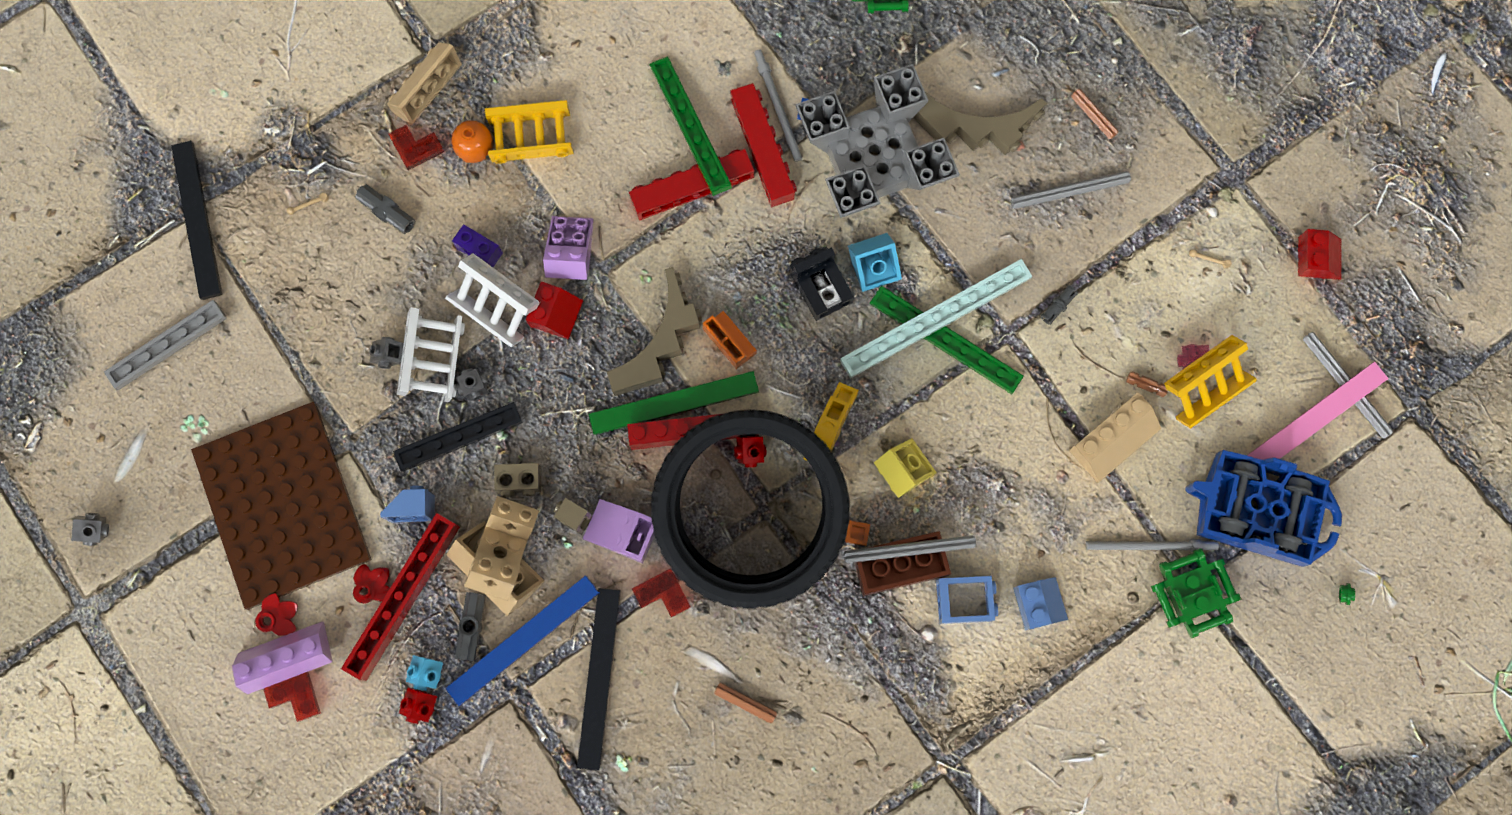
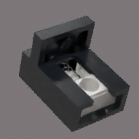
(812, 267)

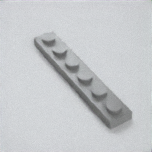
(165, 345)

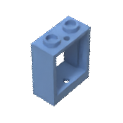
(944, 605)

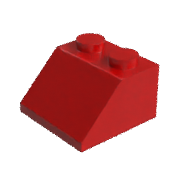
(1319, 254)
(556, 311)

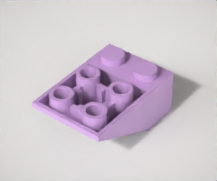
(568, 248)
(620, 530)

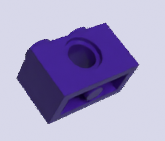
(471, 242)

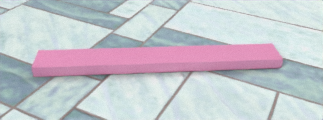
(1321, 413)

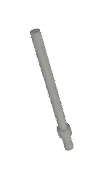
(765, 70)
(1190, 545)

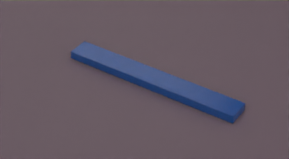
(522, 640)

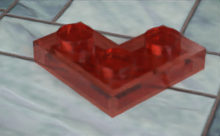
(415, 152)
(663, 587)
(297, 691)

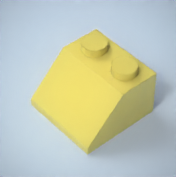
(904, 467)

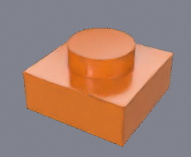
(857, 533)

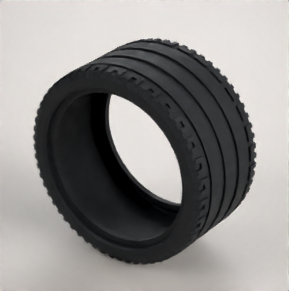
(741, 589)

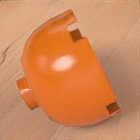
(472, 141)

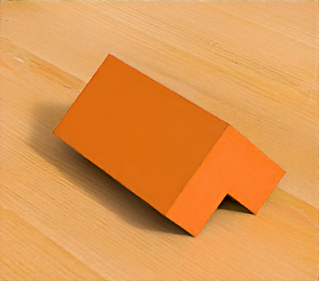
(729, 339)

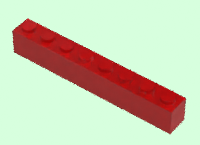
(400, 598)

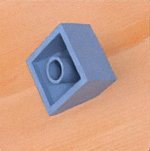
(411, 506)
(1040, 603)

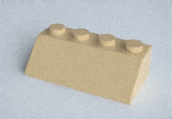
(425, 82)
(1116, 437)
(527, 582)

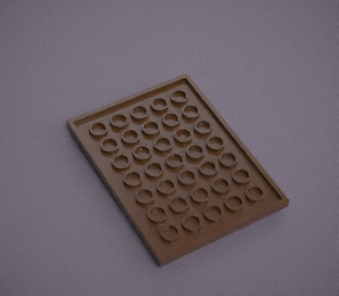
(281, 505)

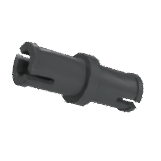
(1059, 304)

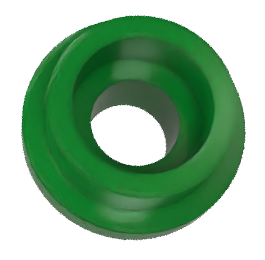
(1346, 594)

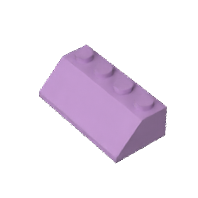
(282, 658)

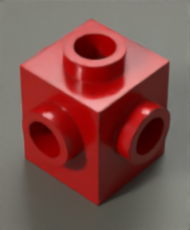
(750, 450)
(417, 705)

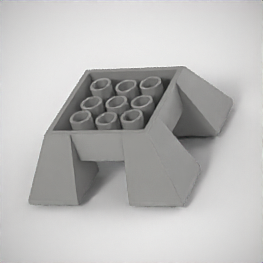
(909, 166)

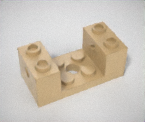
(506, 531)

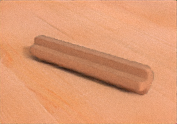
(1094, 113)
(745, 703)

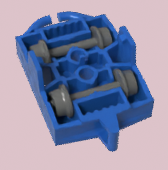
(1299, 496)

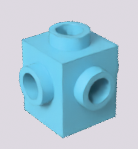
(424, 673)

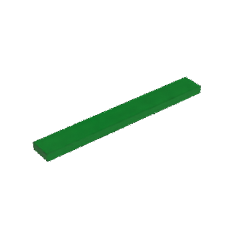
(690, 126)
(950, 342)
(674, 403)

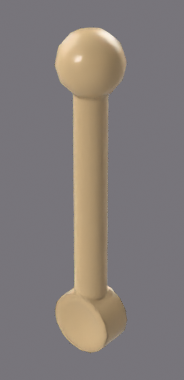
(322, 197)
(1226, 264)

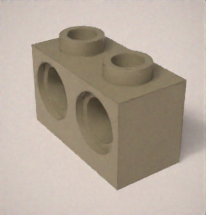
(518, 474)
(572, 515)

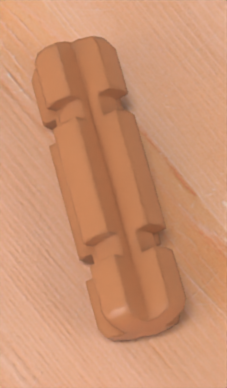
(1147, 384)

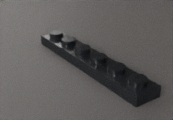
(457, 437)

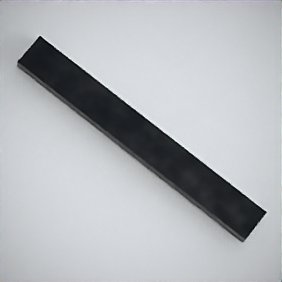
(196, 220)
(598, 679)

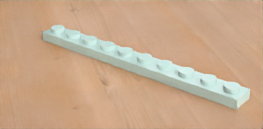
(935, 318)

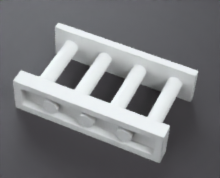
(502, 287)
(409, 362)

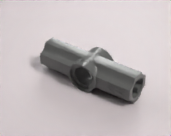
(385, 209)
(472, 611)

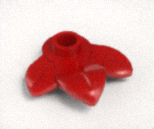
(373, 581)
(280, 616)

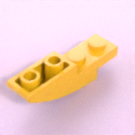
(835, 414)

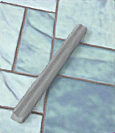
(1070, 189)
(1341, 377)
(909, 549)

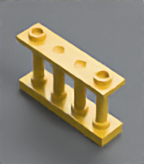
(521, 113)
(1202, 369)

